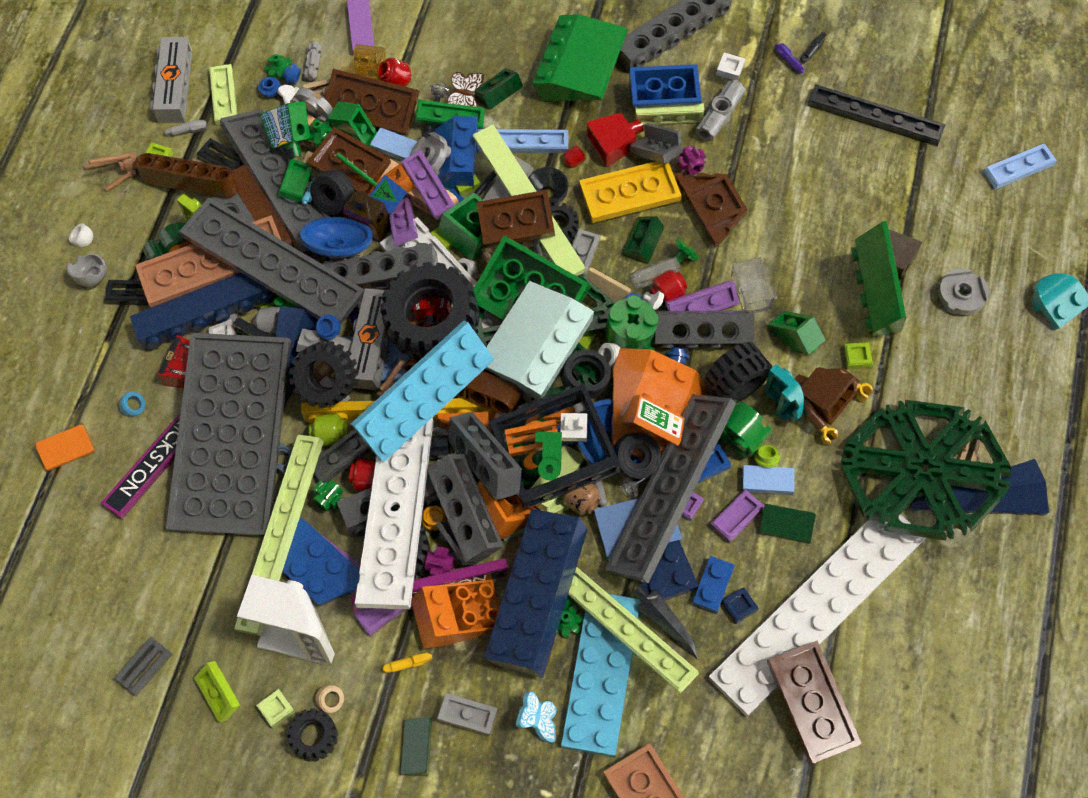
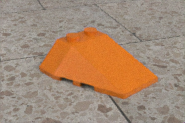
(656, 375)

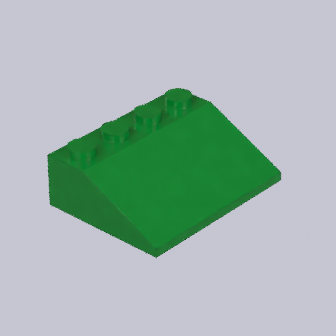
(578, 59)
(510, 272)
(879, 281)

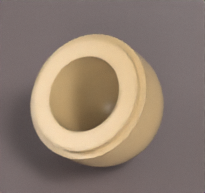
(320, 697)

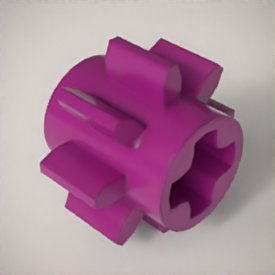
(691, 160)
(439, 561)

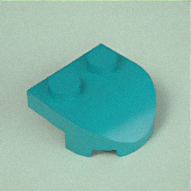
(1059, 298)
(785, 392)

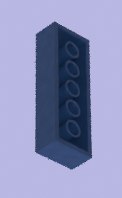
(536, 593)

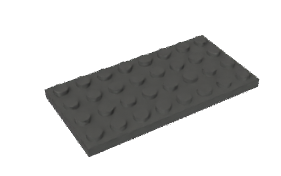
(229, 434)

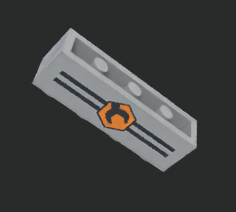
(172, 80)
(369, 341)

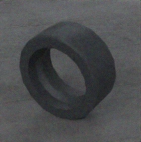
(590, 358)

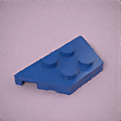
(319, 566)

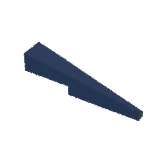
(290, 325)
(1025, 494)

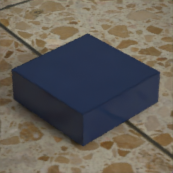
(740, 605)

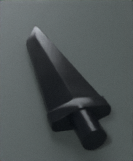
(660, 613)

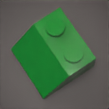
(462, 227)

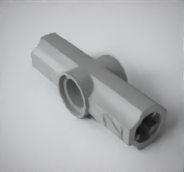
(720, 110)

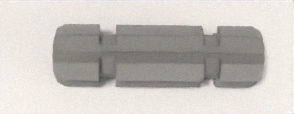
(312, 61)

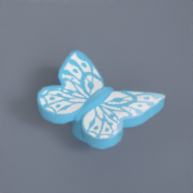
(537, 716)

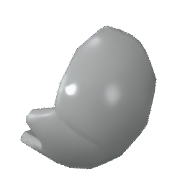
(88, 270)

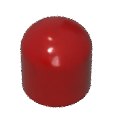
(574, 157)

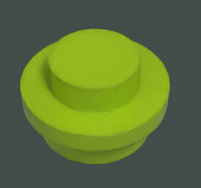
(767, 456)

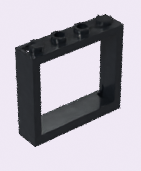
(575, 480)

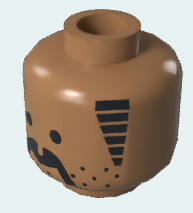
(583, 499)

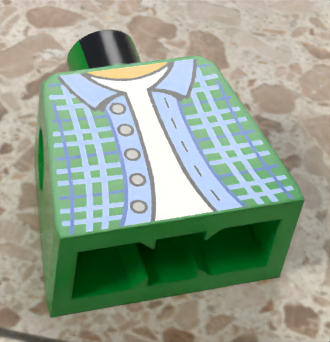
(287, 127)

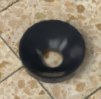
(550, 179)

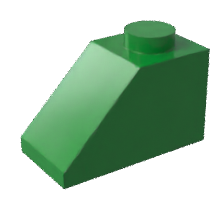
(352, 121)
(797, 331)

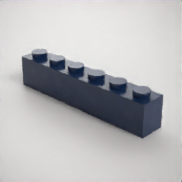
(199, 309)

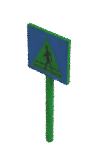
(385, 191)

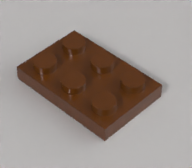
(358, 153)
(516, 217)

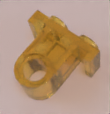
(368, 60)

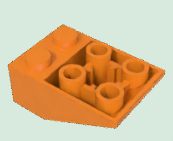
(455, 612)

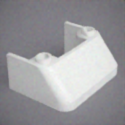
(288, 618)

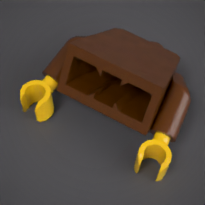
(826, 396)

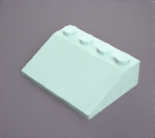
(537, 338)

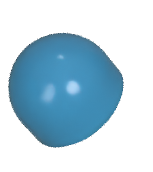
(124, 408)

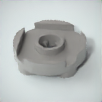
(316, 108)
(434, 149)
(957, 303)

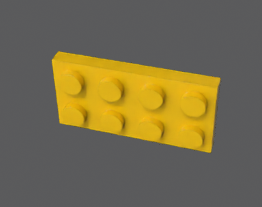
(629, 191)

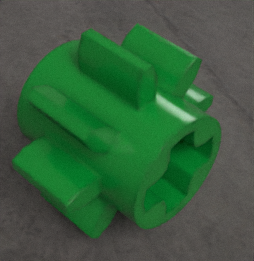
(327, 495)

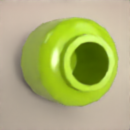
(328, 428)

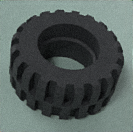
(416, 286)

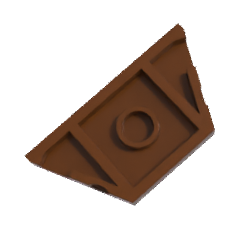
(713, 202)

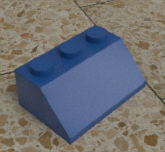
(664, 85)
(461, 164)

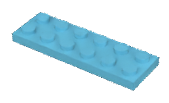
(422, 391)
(598, 688)

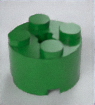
(631, 323)
(745, 430)

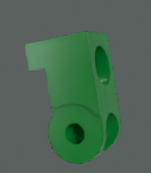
(550, 465)

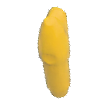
(412, 661)

